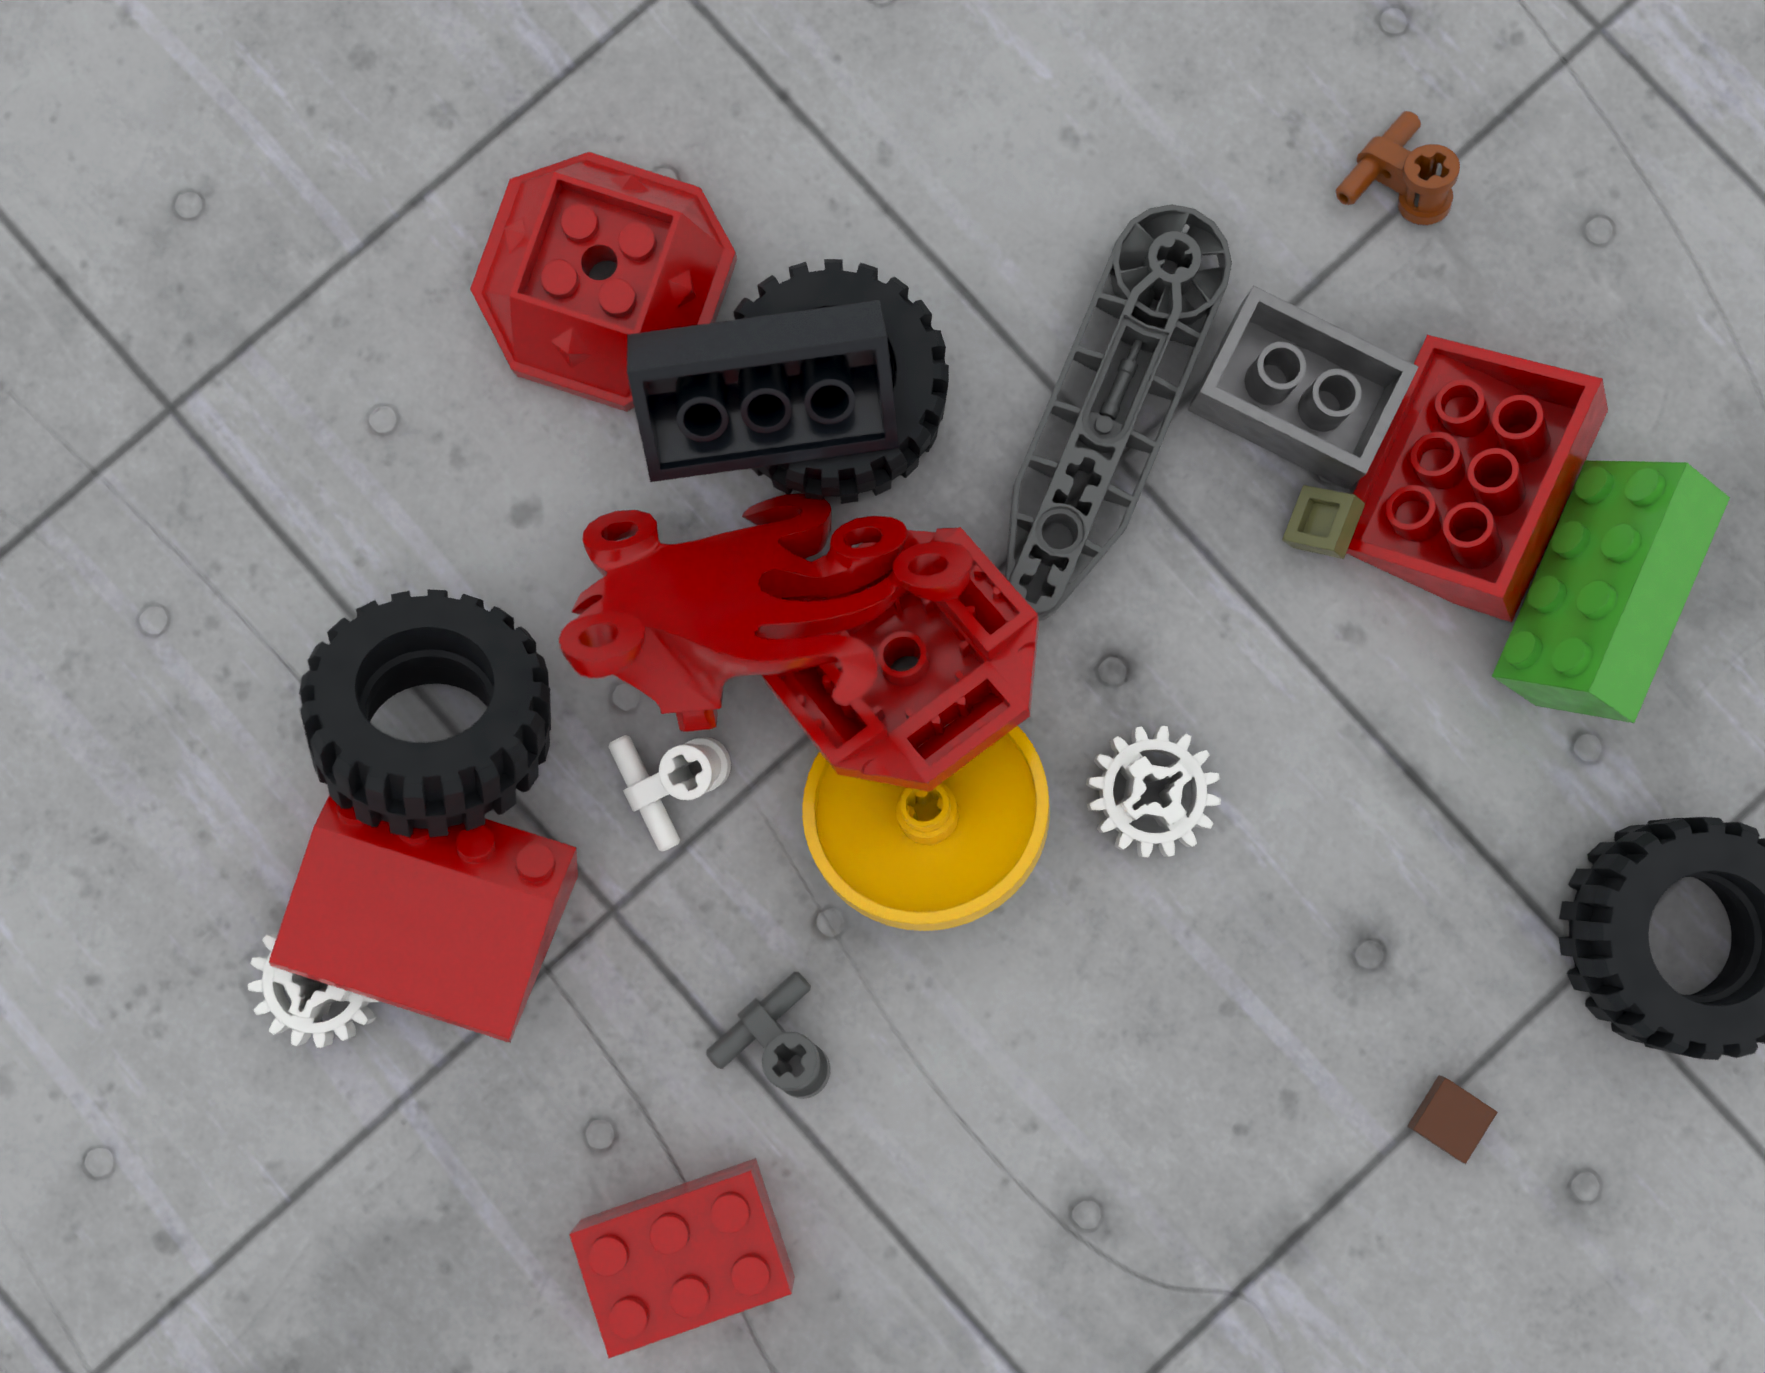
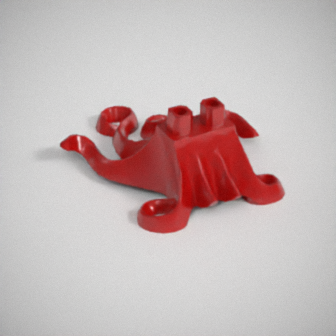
(713, 607)

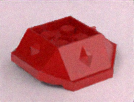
(551, 233)
(947, 708)

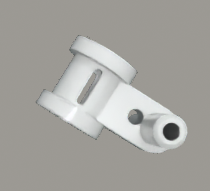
(673, 778)

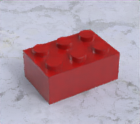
(682, 1258)

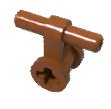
(1405, 172)

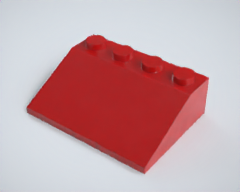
(1476, 473)
(425, 919)

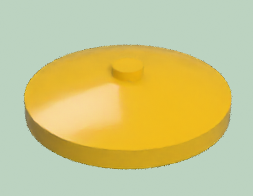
(933, 854)

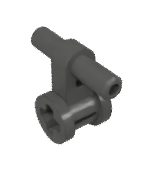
(760, 1023)

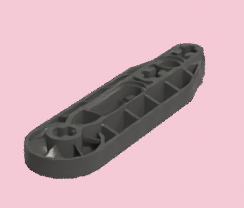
(1096, 438)

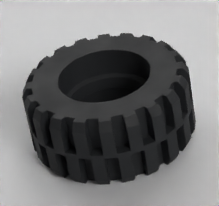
(917, 375)
(411, 646)
(1612, 936)

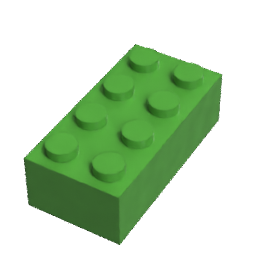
(1611, 587)

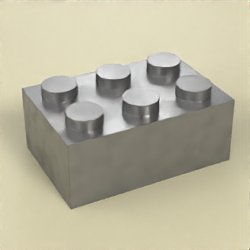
(1303, 388)

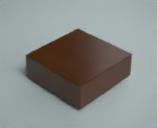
(1452, 1119)

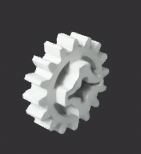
(1169, 814)
(307, 1004)

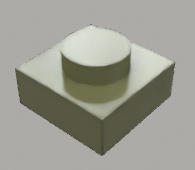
(1323, 521)

